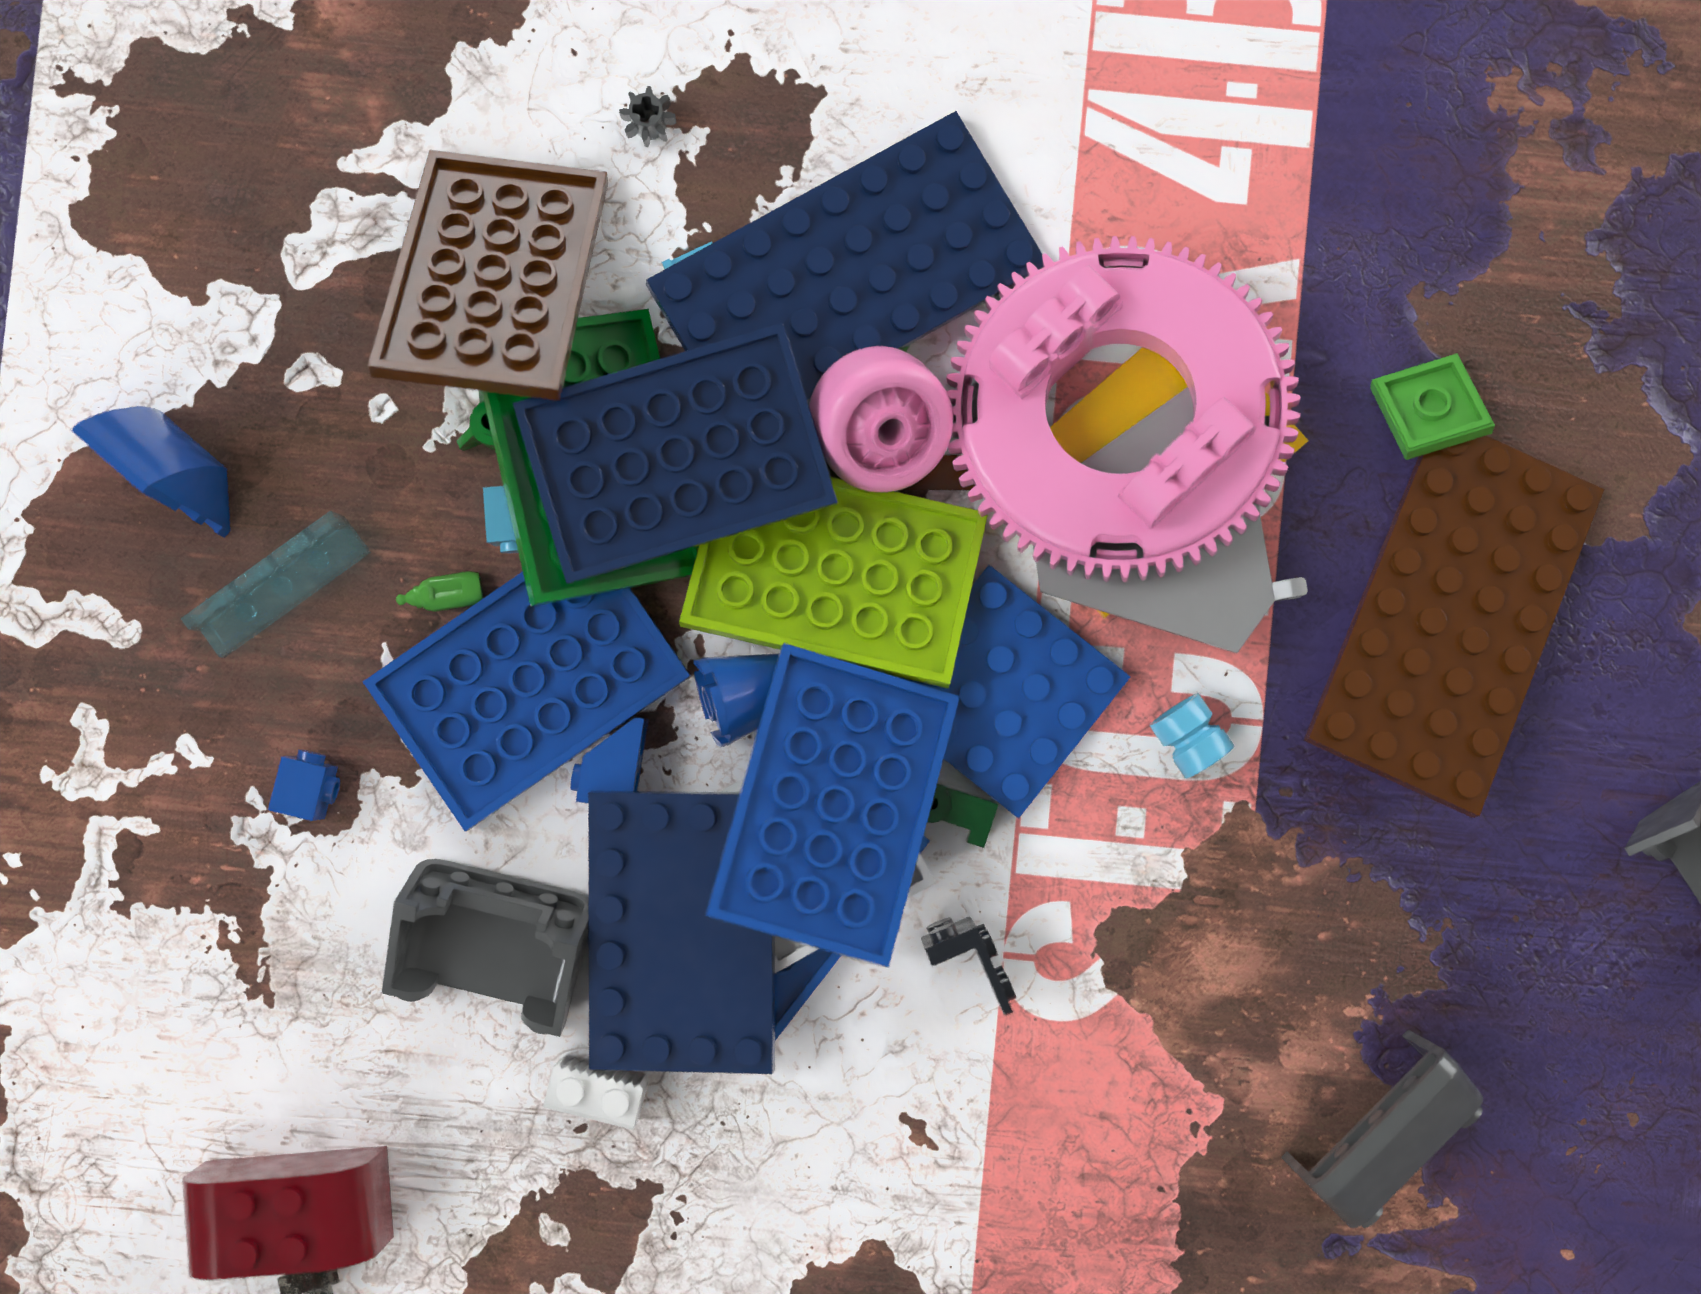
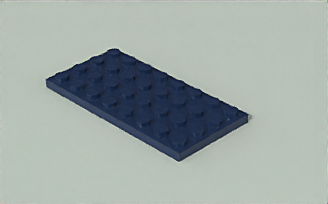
(859, 257)

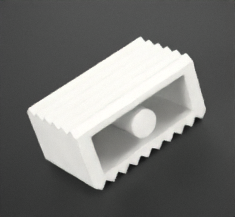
(596, 1094)

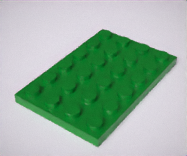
(599, 348)

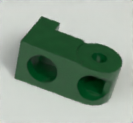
(963, 811)

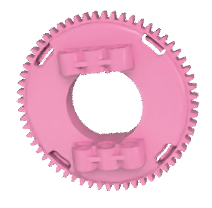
(1201, 478)

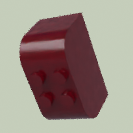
(287, 1213)

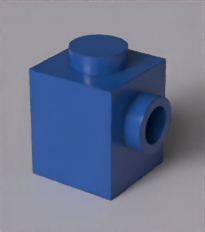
(304, 786)

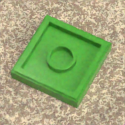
(1432, 406)

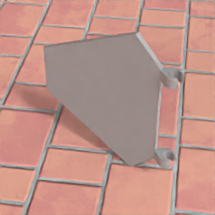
(1204, 602)

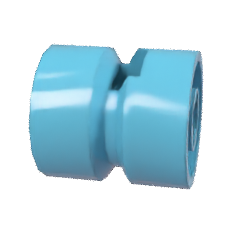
(1189, 731)

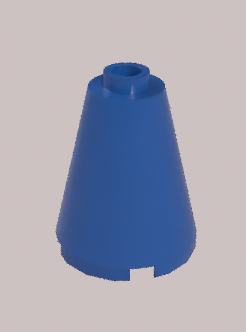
(734, 692)

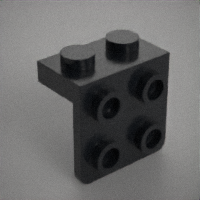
(952, 939)

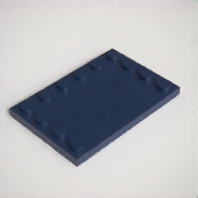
(675, 453)
(661, 974)

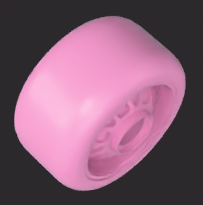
(864, 393)

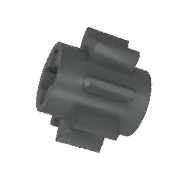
(638, 109)

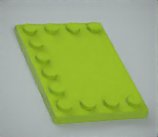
(857, 581)

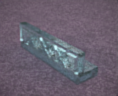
(277, 583)

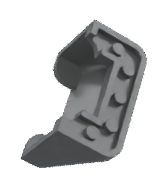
(487, 938)

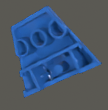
(161, 462)

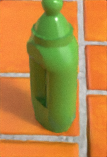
(445, 592)

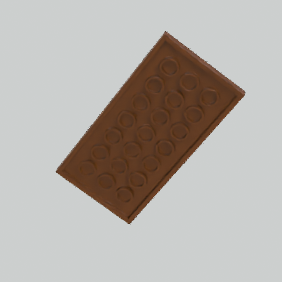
(1455, 620)

